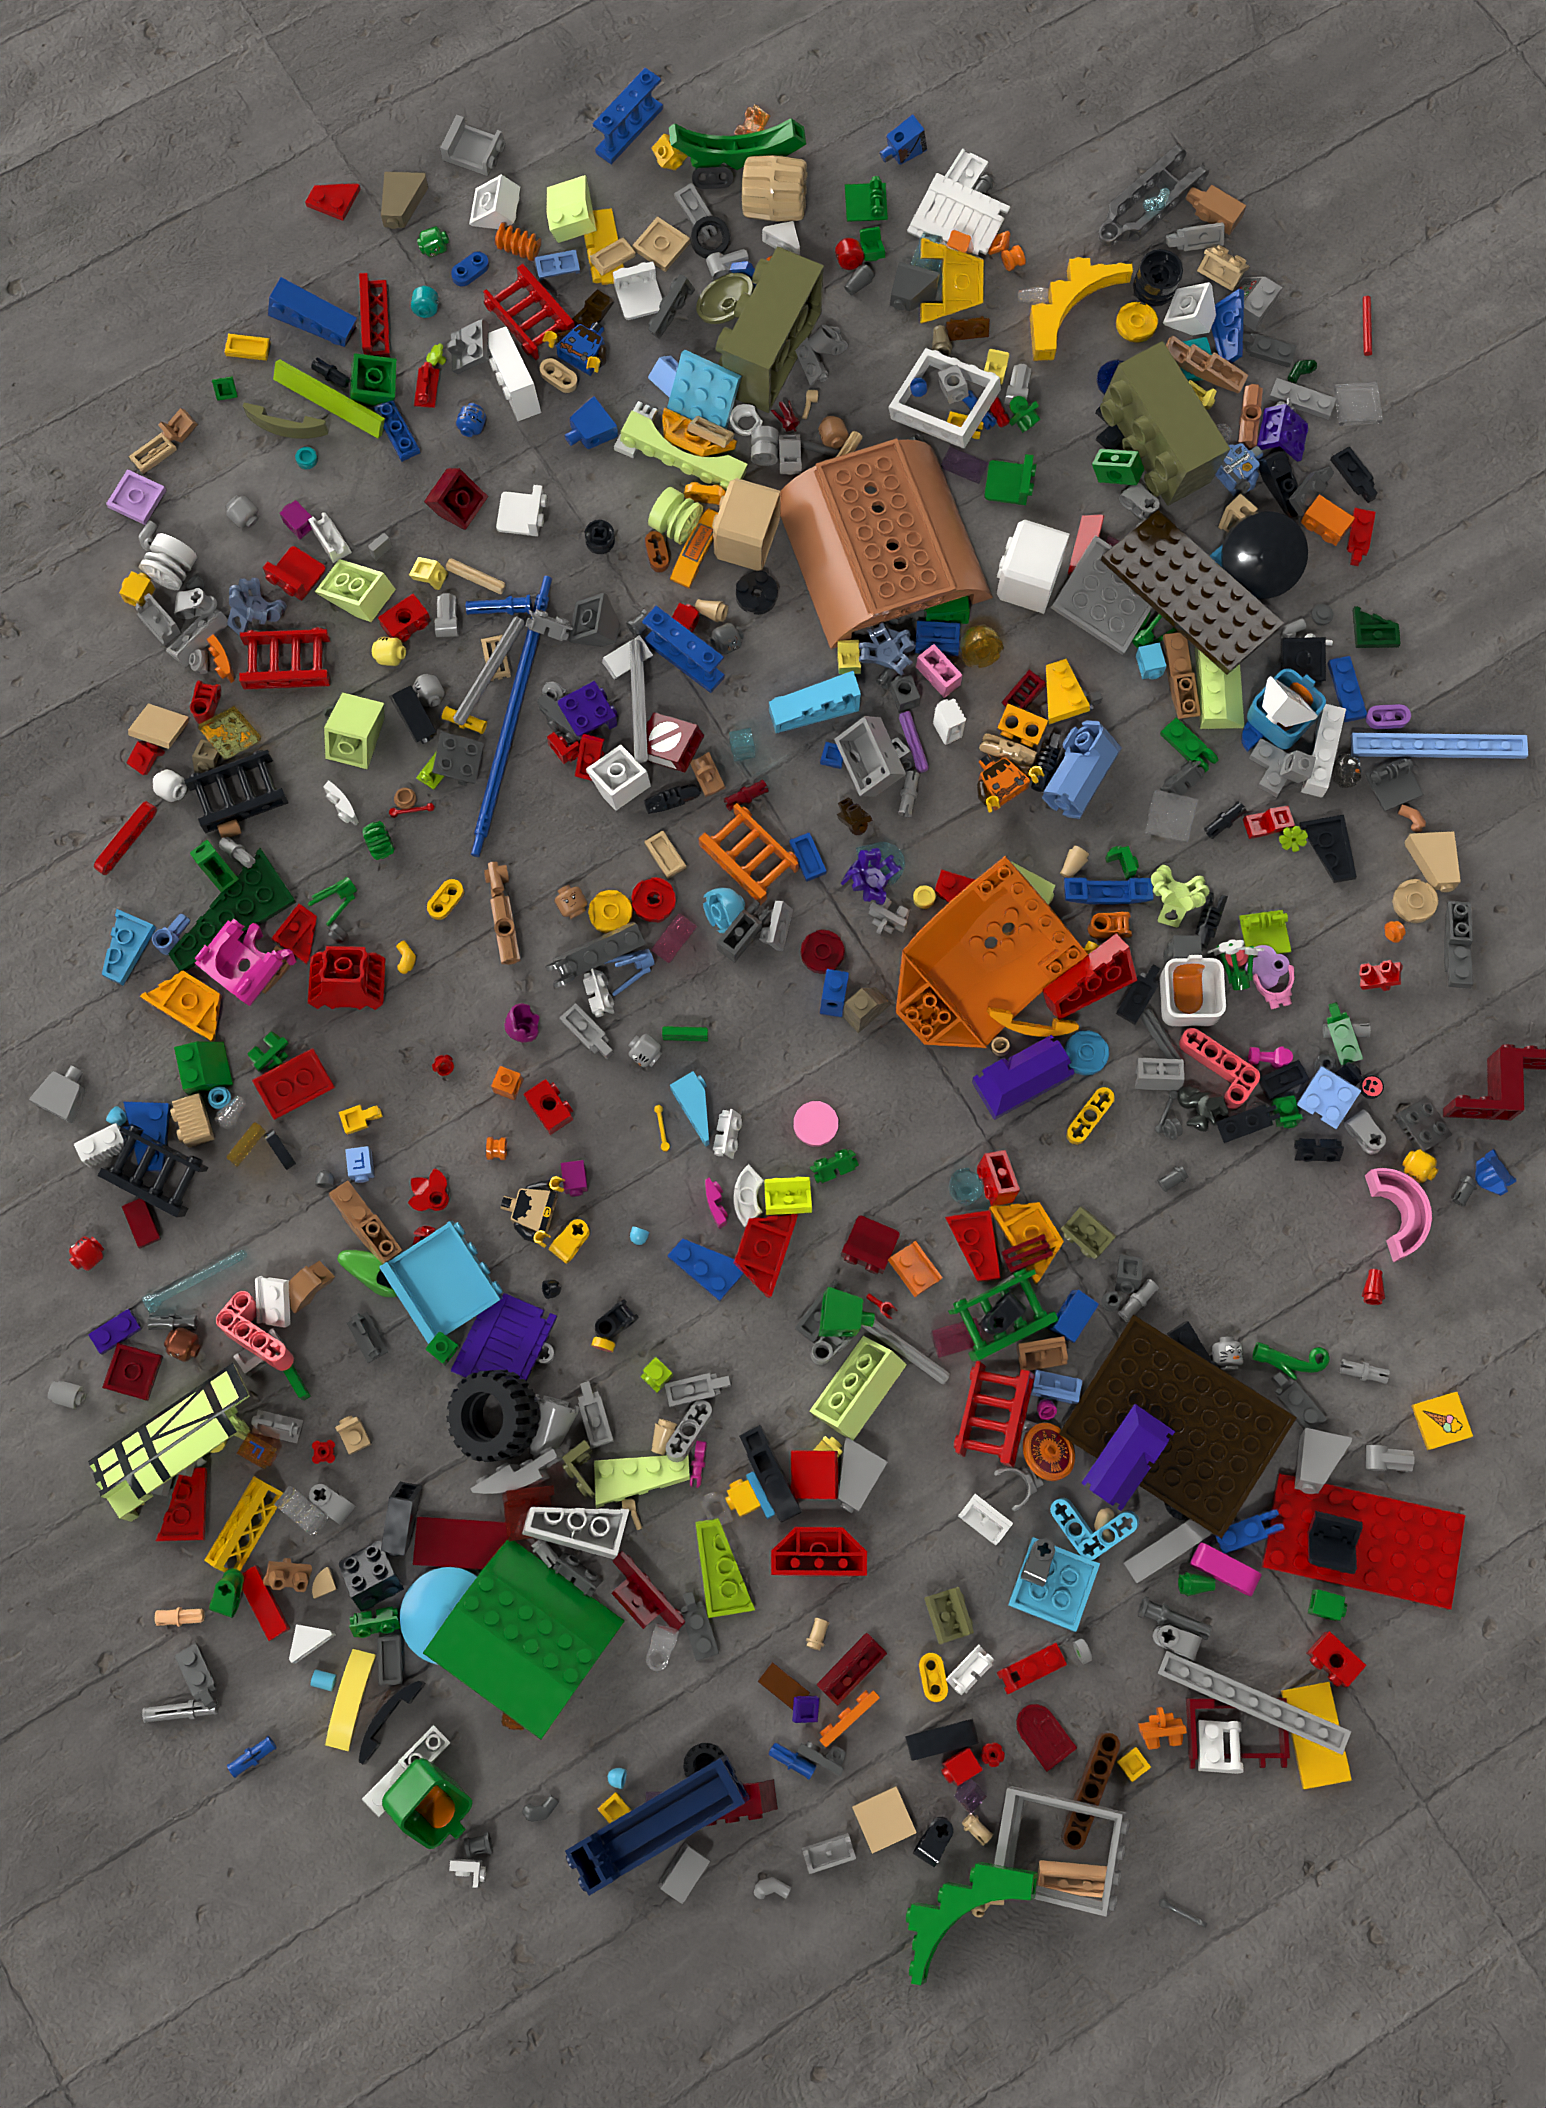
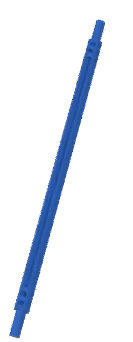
(509, 724)

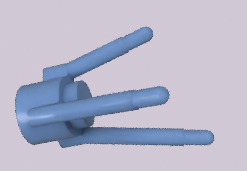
(641, 959)

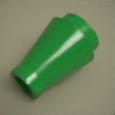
(1194, 1584)

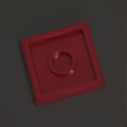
(132, 1372)

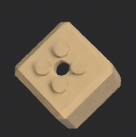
(746, 524)

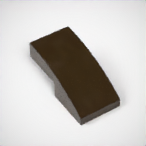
(594, 309)

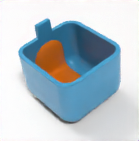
(1278, 734)

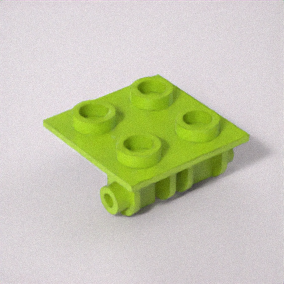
(1266, 929)

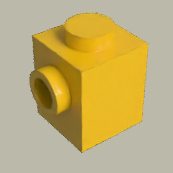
(135, 588)
(742, 1498)

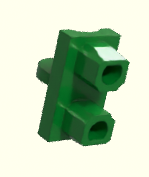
(1024, 416)
(276, 1046)

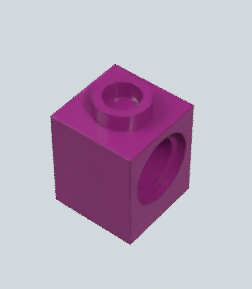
(296, 519)
(575, 1178)

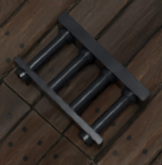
(251, 806)
(135, 1185)

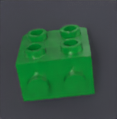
(1010, 481)

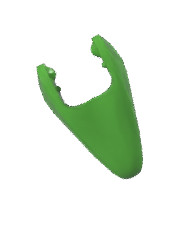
(365, 1268)

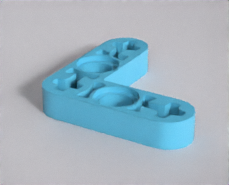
(1087, 1535)

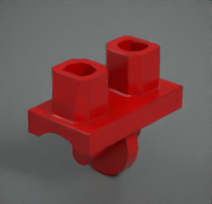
(1382, 975)

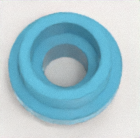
(214, 1093)

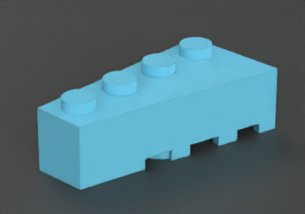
(816, 703)

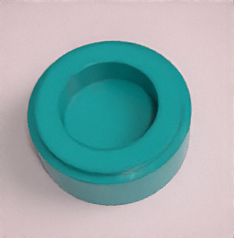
(306, 458)

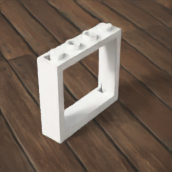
(936, 427)

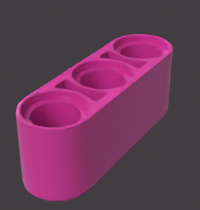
(1225, 1569)

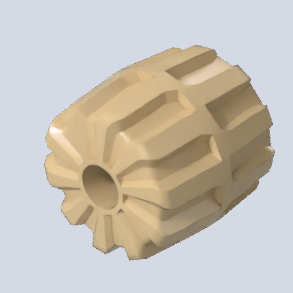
(774, 188)

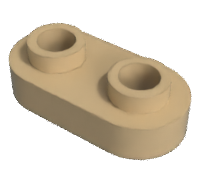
(559, 376)

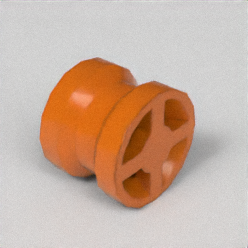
(1013, 258)
(496, 1148)

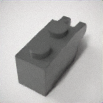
(556, 719)
(741, 932)

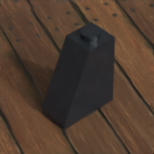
(413, 714)
(401, 1518)

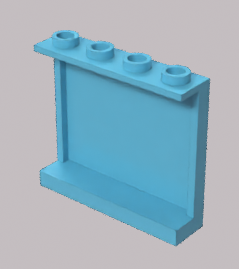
(442, 1281)

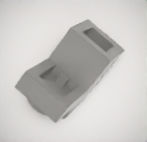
(790, 454)

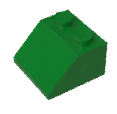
(372, 379)
(203, 1066)

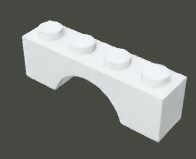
(1325, 747)

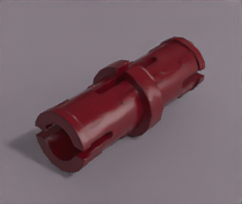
(746, 795)

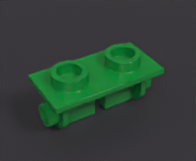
(841, 1161)
(364, 1625)

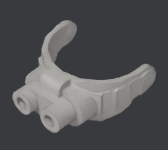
(1030, 1479)

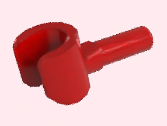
(884, 1306)

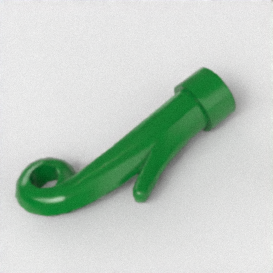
(1285, 1362)

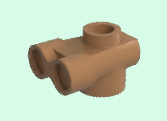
(496, 876)

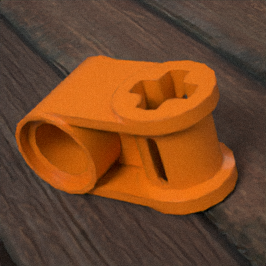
(1113, 924)

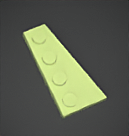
(631, 1476)

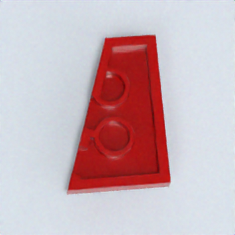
(187, 1510)

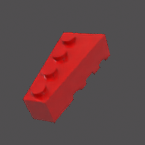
(1091, 978)

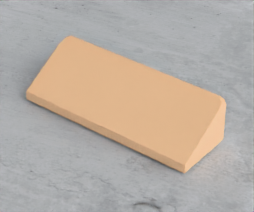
(1072, 1878)

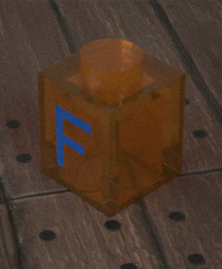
(257, 1451)

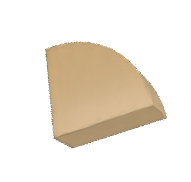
(323, 1583)

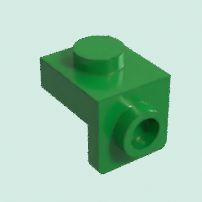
(871, 244)
(1127, 861)

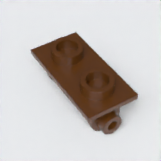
(968, 329)

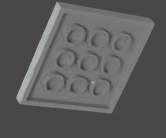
(1101, 600)

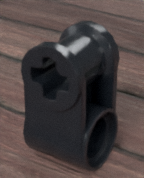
(1005, 1312)
(616, 1320)
(932, 1846)

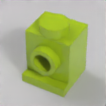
(656, 1374)

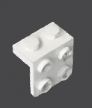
(637, 290)
(522, 512)

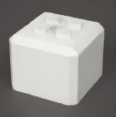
(1031, 565)

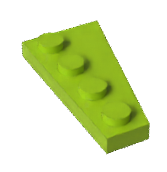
(721, 1577)

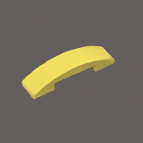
(349, 1699)

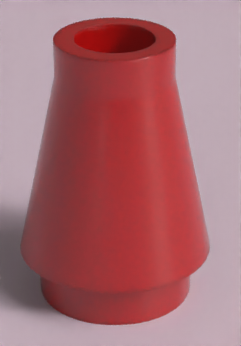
(1374, 1289)

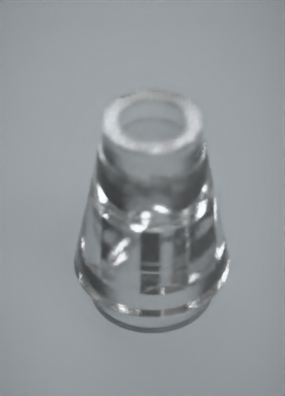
(1034, 295)
(230, 1113)

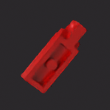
(1360, 534)

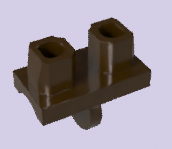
(853, 816)

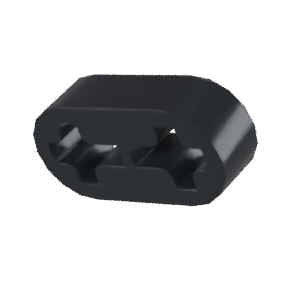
(279, 1149)

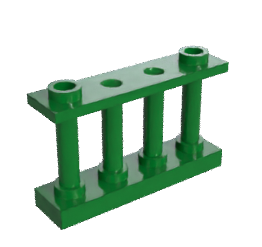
(1021, 1328)

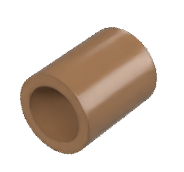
(229, 829)

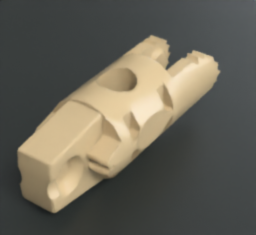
(1005, 748)

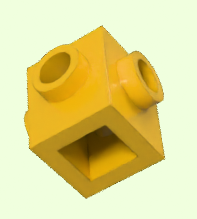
(667, 155)

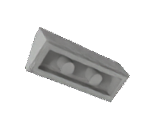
(196, 636)

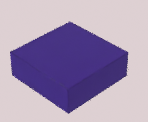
(805, 1709)

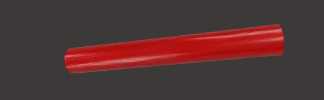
(1367, 326)

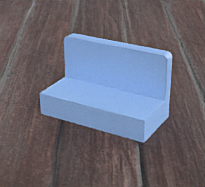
(664, 374)

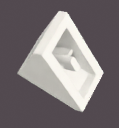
(782, 235)
(307, 1640)

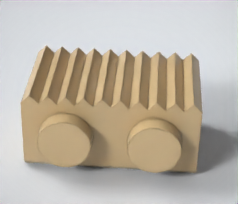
(192, 1120)

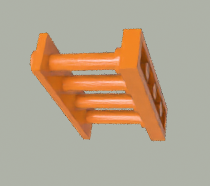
(742, 874)

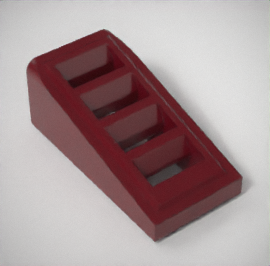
(1024, 683)

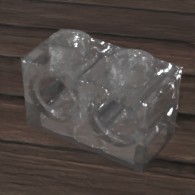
(302, 1511)

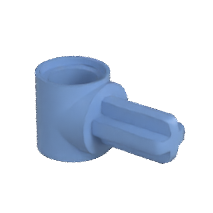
(171, 932)

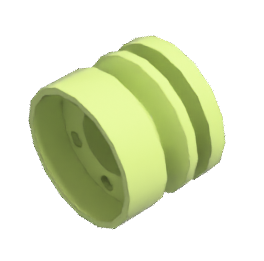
(675, 515)

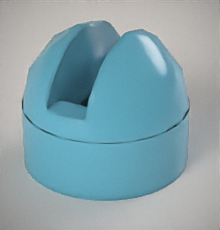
(116, 1116)
(638, 1236)
(617, 1777)

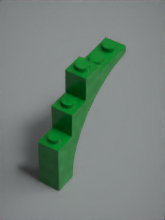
(734, 150)
(932, 1922)

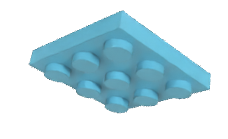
(703, 390)
(1064, 1591)

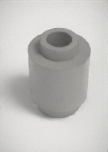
(66, 1394)

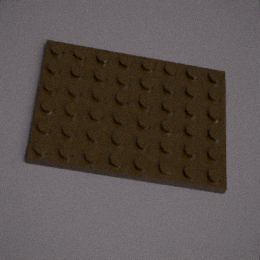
(1219, 1424)

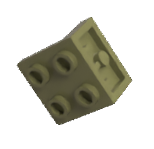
(580, 1456)

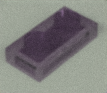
(964, 465)
(969, 1795)

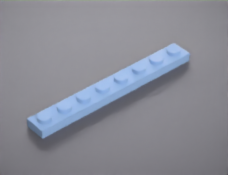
(1439, 745)

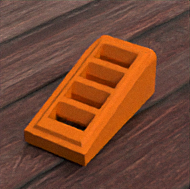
(960, 242)

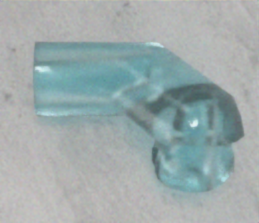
(1157, 203)

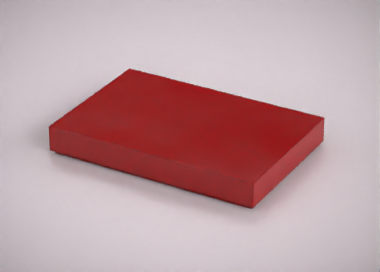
(293, 1083)

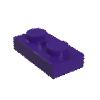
(115, 1331)

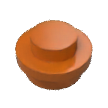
(1394, 931)

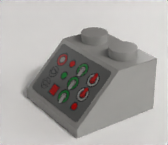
(1259, 299)

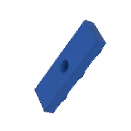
(401, 438)

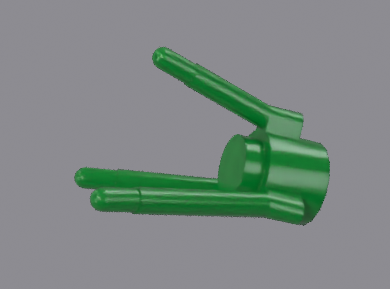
(1145, 636)
(343, 888)

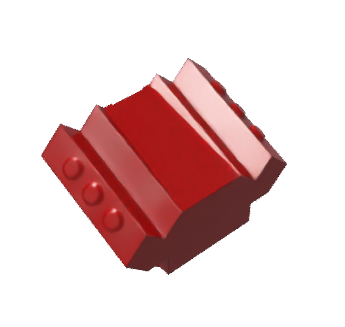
(346, 978)

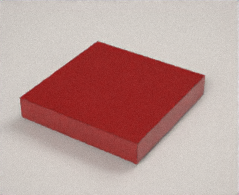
(814, 1474)

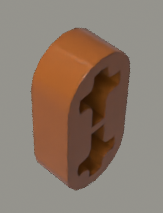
(661, 550)

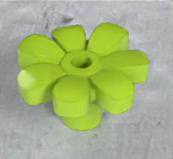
(1293, 838)

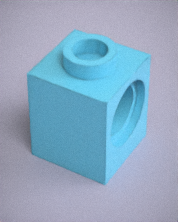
(1151, 661)

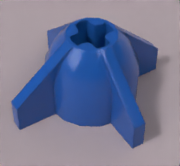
(1492, 1174)

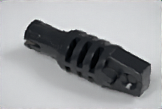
(1047, 760)

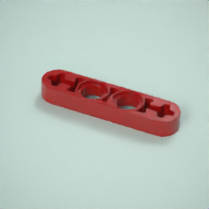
(125, 838)

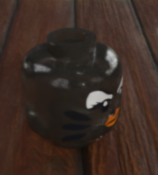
(1346, 771)

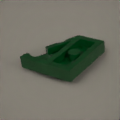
(1374, 631)

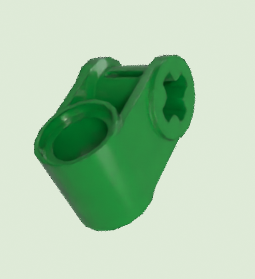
(227, 1593)

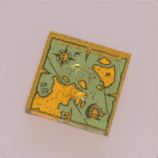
(229, 732)

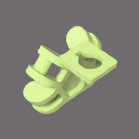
(1177, 894)

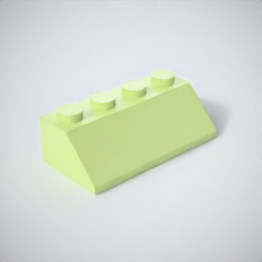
(1218, 695)
(858, 1387)

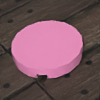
(815, 1123)

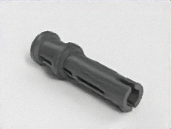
(1164, 1615)

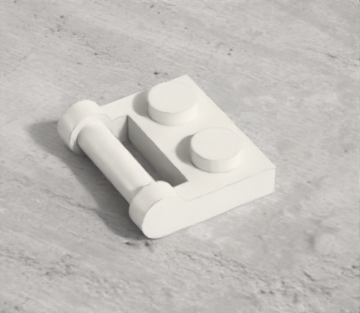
(1211, 1746)

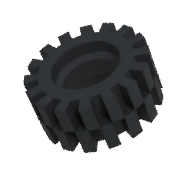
(697, 1751)

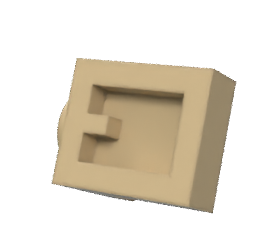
(353, 1434)

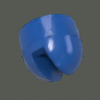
(918, 387)

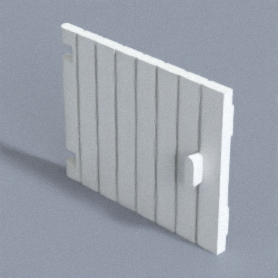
(959, 210)

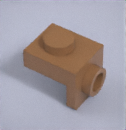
(179, 426)

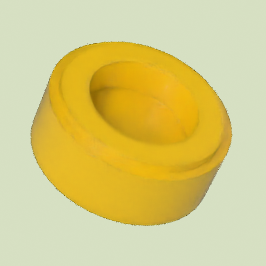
(603, 1344)

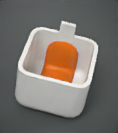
(1192, 991)

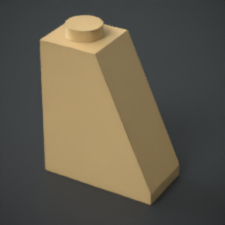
(1436, 858)

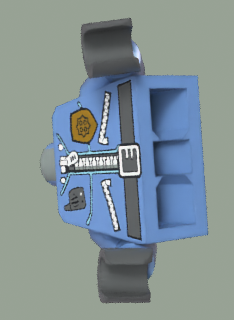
(1240, 469)

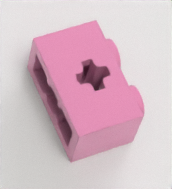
(939, 670)

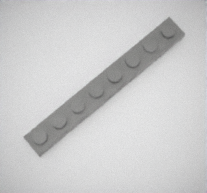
(1255, 1702)

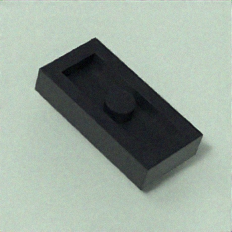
(1283, 1079)

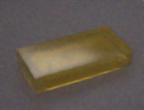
(245, 1144)

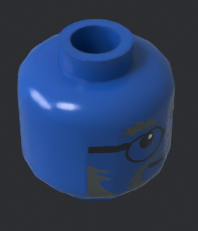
(471, 420)

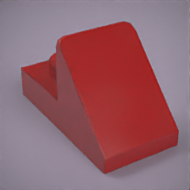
(589, 752)

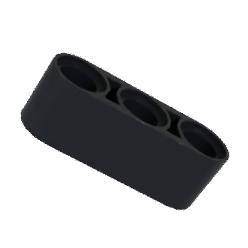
(942, 1739)

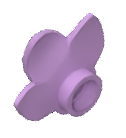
(1264, 966)

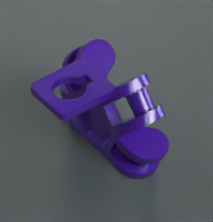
(871, 878)

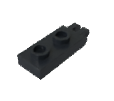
(1246, 1122)

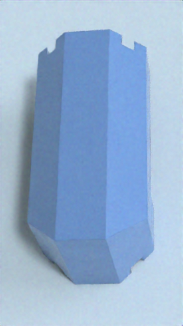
(1085, 765)

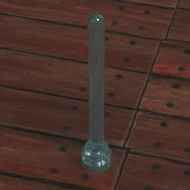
(153, 1301)

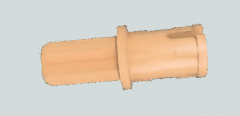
(179, 1616)

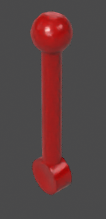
(394, 812)

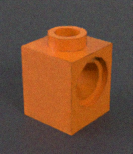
(507, 1083)

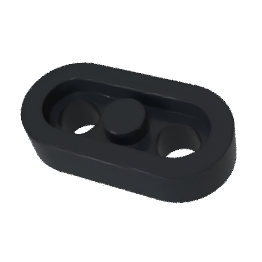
(712, 177)

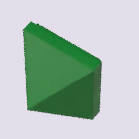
(224, 388)

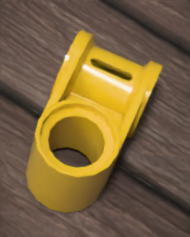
(568, 1244)

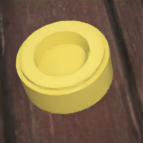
(924, 897)

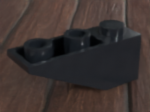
(1279, 480)

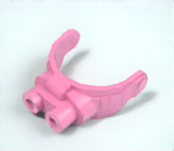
(1277, 998)

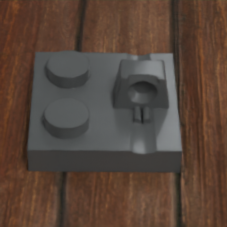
(469, 346)

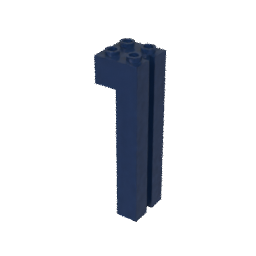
(656, 1825)

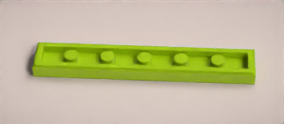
(328, 398)

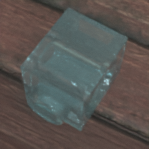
(742, 744)

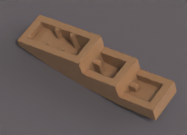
(1206, 366)

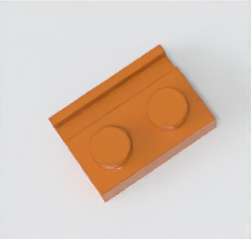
(915, 1269)

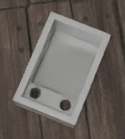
(876, 756)

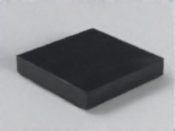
(1305, 656)

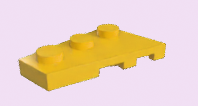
(1064, 692)

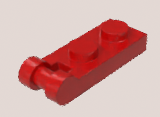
(1032, 1668)

